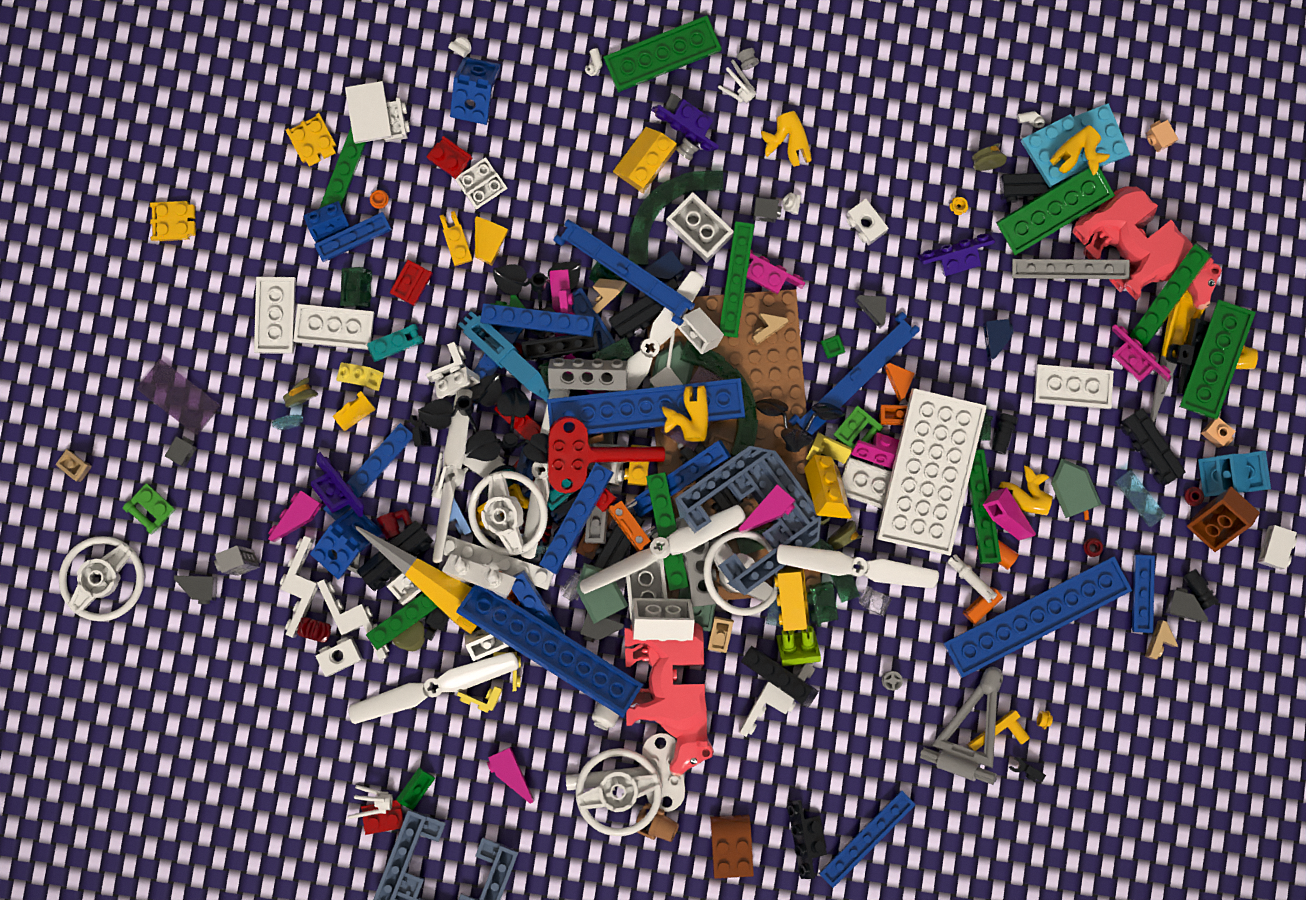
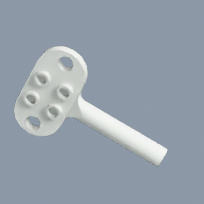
(660, 759)

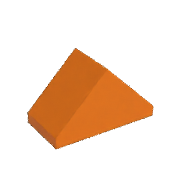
(899, 379)

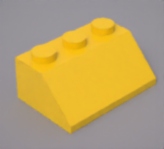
(645, 159)
(827, 488)
(792, 598)

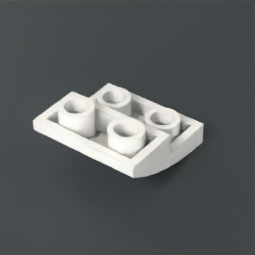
(480, 183)

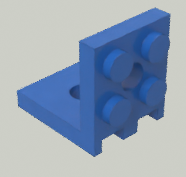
(473, 82)
(345, 541)

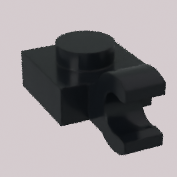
(421, 433)
(437, 620)
(1031, 773)

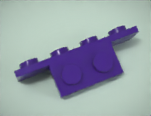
(689, 121)
(958, 256)
(333, 489)

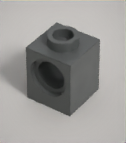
(766, 210)
(181, 451)

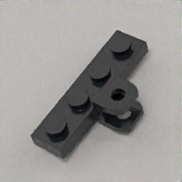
(1187, 353)

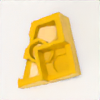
(488, 240)
(354, 411)

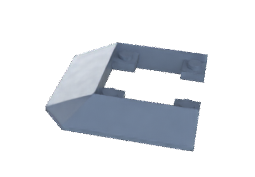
(754, 472)
(401, 885)

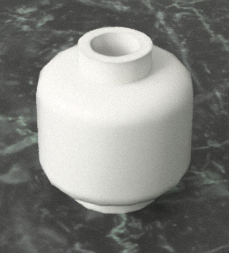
(604, 717)

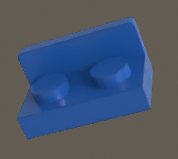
(326, 221)

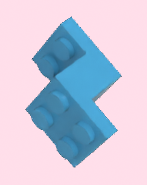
(1241, 471)

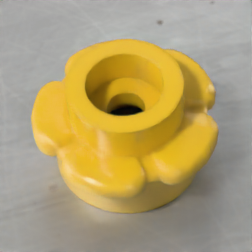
(962, 202)
(1044, 719)

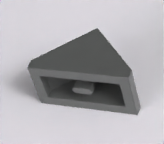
(874, 307)

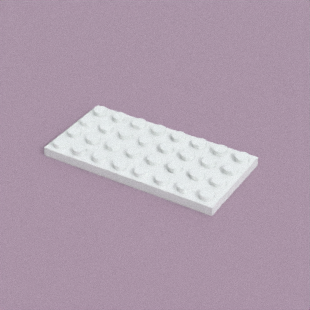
(931, 472)

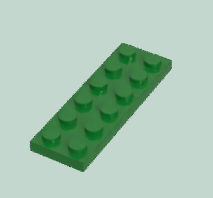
(662, 53)
(1054, 209)
(1217, 359)

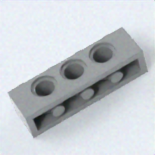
(581, 381)
(236, 561)
(698, 597)

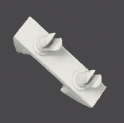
(477, 574)

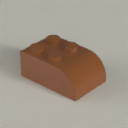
(1223, 519)
(731, 846)

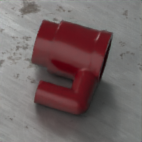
(389, 524)

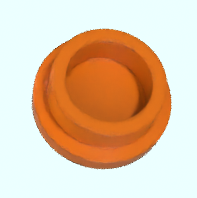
(379, 199)

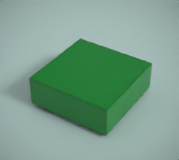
(833, 346)

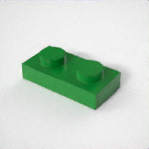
(415, 788)

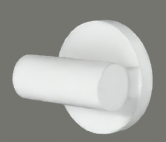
(461, 46)
(792, 203)

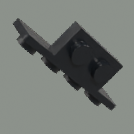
(807, 838)

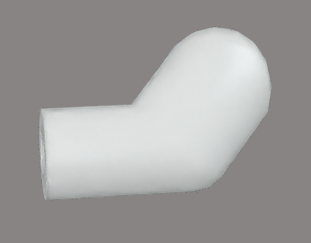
(596, 63)
(1031, 117)

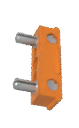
(629, 525)

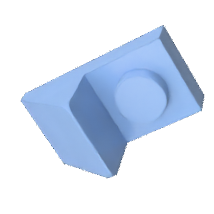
(456, 514)

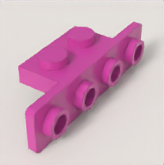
(771, 276)
(561, 293)
(1135, 359)
(881, 452)

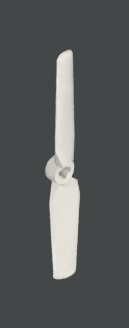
(660, 332)
(453, 459)
(541, 481)
(677, 543)
(840, 564)
(414, 693)

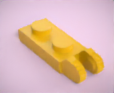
(456, 241)

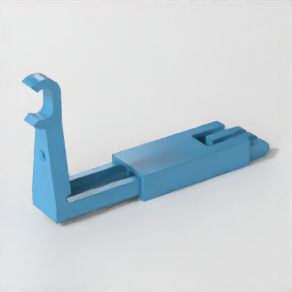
(504, 354)

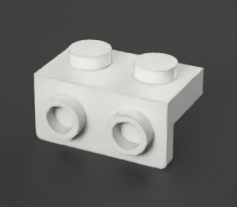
(398, 125)
(458, 380)
(403, 588)

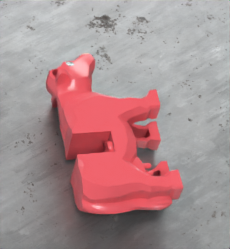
(1151, 259)
(676, 707)

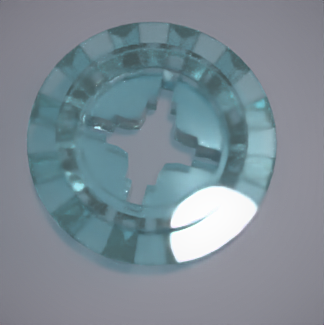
(287, 422)

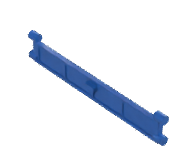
(626, 270)
(862, 371)

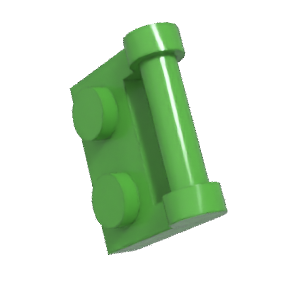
(853, 426)
(153, 503)

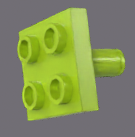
(798, 647)

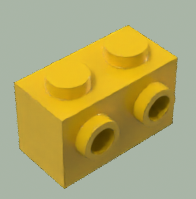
(637, 472)

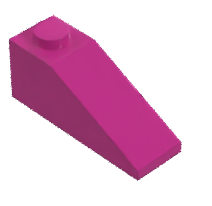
(771, 508)
(509, 771)

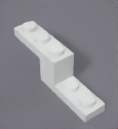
(298, 585)
(352, 619)
(774, 697)

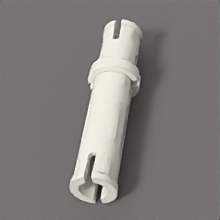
(965, 571)

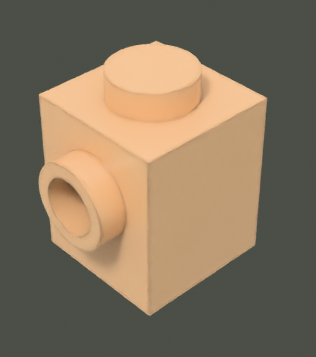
(1161, 135)
(1218, 433)

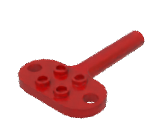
(571, 454)

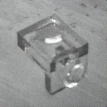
(874, 601)

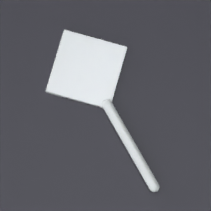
(666, 376)

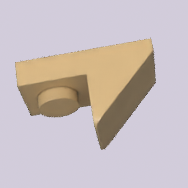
(607, 291)
(772, 325)
(73, 466)
(720, 634)
(1161, 635)

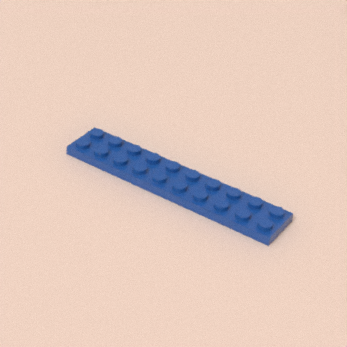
(644, 406)
(1037, 617)
(550, 649)

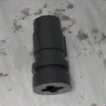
(1003, 434)
(1199, 587)

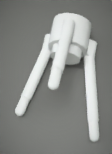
(746, 91)
(438, 484)
(382, 800)

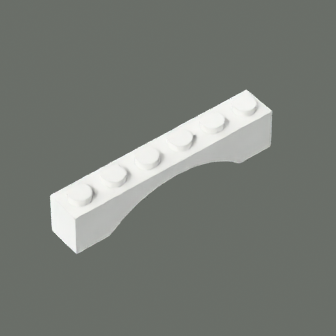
(508, 565)

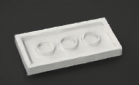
(274, 315)
(333, 326)
(1073, 386)

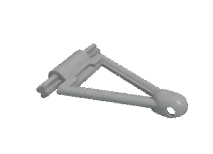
(962, 760)

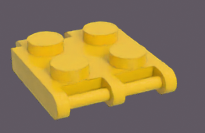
(312, 140)
(172, 221)

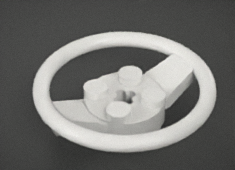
(500, 501)
(719, 553)
(108, 568)
(633, 788)

